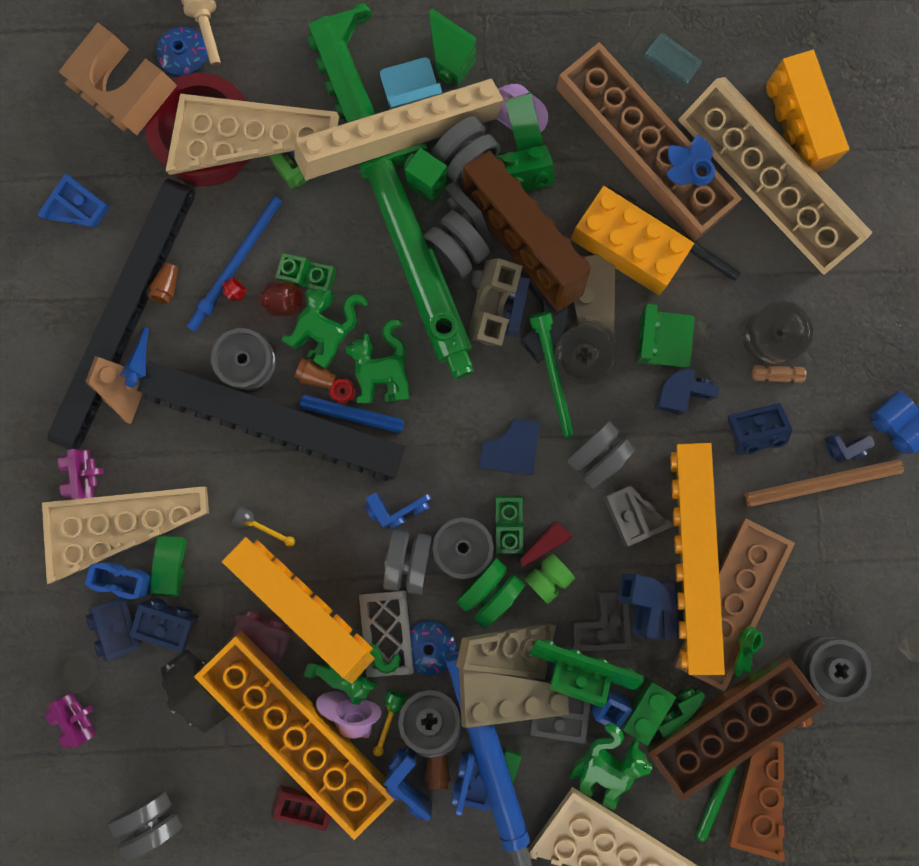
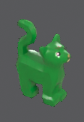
(323, 330)
(383, 370)
(361, 686)
(608, 770)

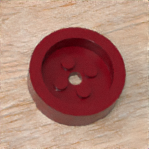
(161, 126)

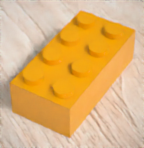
(807, 111)
(631, 240)

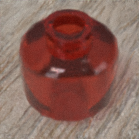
(281, 298)

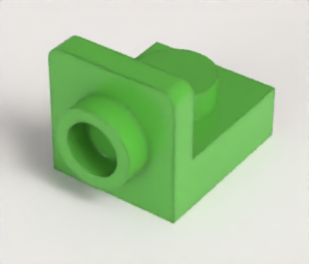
(287, 169)

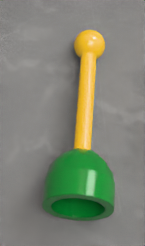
(393, 702)

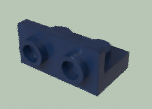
(514, 307)
(760, 429)
(163, 624)
(112, 629)

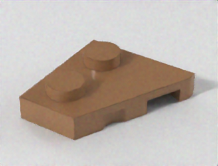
(106, 381)

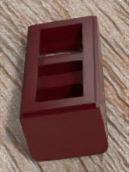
(547, 541)
(287, 815)

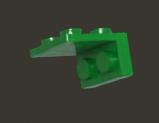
(664, 338)

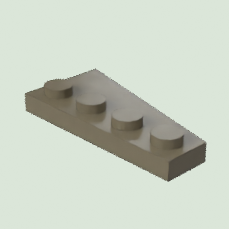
(599, 294)
(506, 652)
(506, 699)

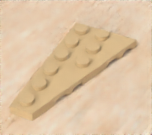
(230, 131)
(101, 527)
(592, 835)

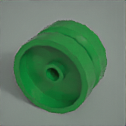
(494, 596)

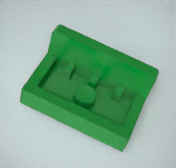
(531, 167)

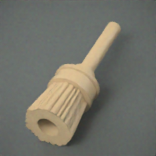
(201, 11)

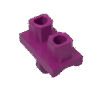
(81, 474)
(72, 720)

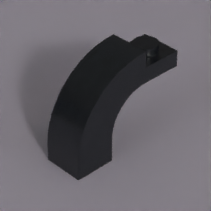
(531, 341)

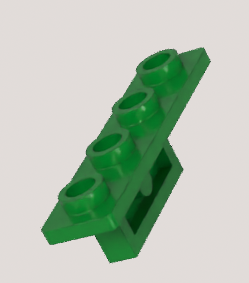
(583, 676)

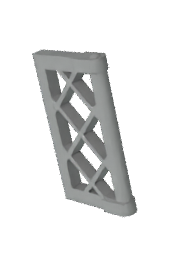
(403, 618)

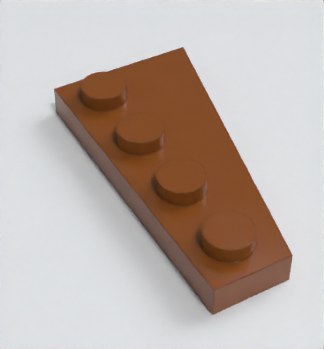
(758, 811)

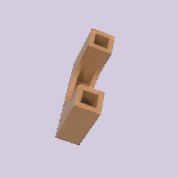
(131, 103)

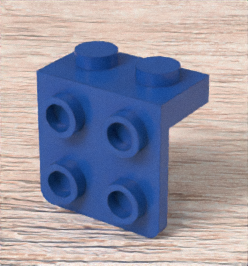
(378, 510)
(400, 788)
(470, 788)

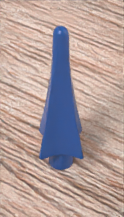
(136, 365)

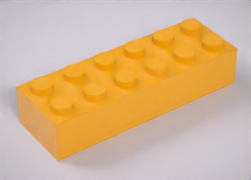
(303, 614)

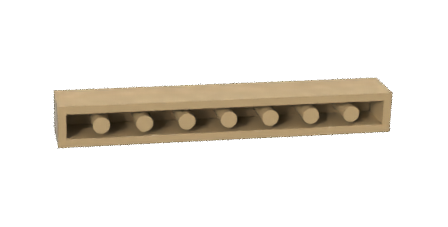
(394, 129)

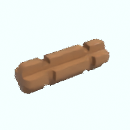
(779, 374)

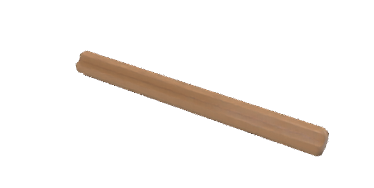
(823, 483)

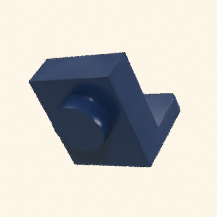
(854, 449)

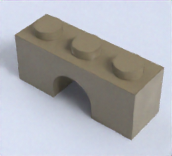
(497, 283)

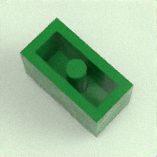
(425, 175)
(648, 711)

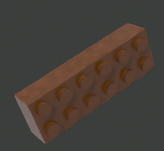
(526, 231)
(735, 726)

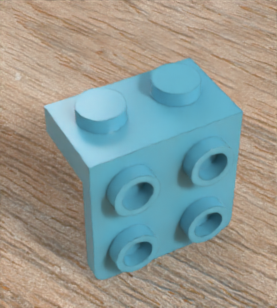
(409, 82)

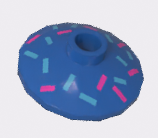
(182, 61)
(436, 635)

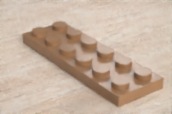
(746, 583)

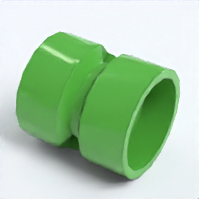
(549, 578)

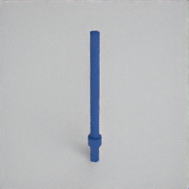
(205, 305)

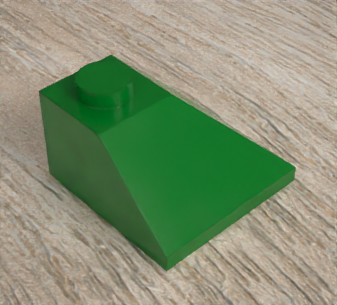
(452, 48)

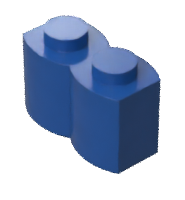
(900, 420)
(119, 580)

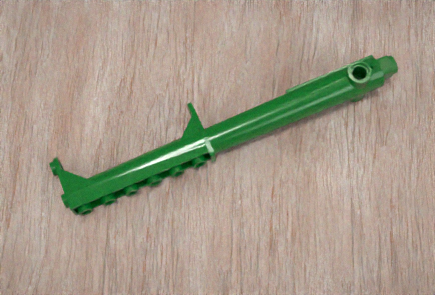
(419, 263)

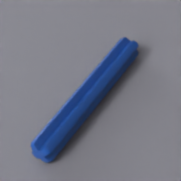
(352, 414)

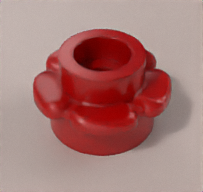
(234, 289)
(340, 384)

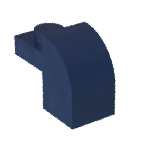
(677, 389)
(649, 597)

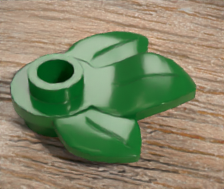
(749, 642)

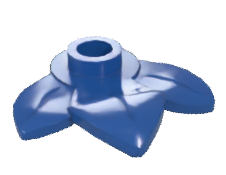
(687, 161)

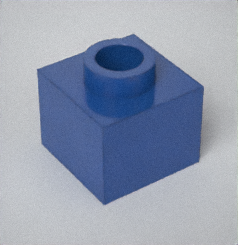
(615, 711)

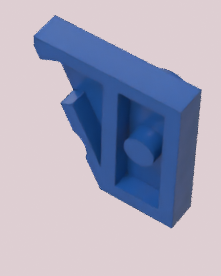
(74, 204)

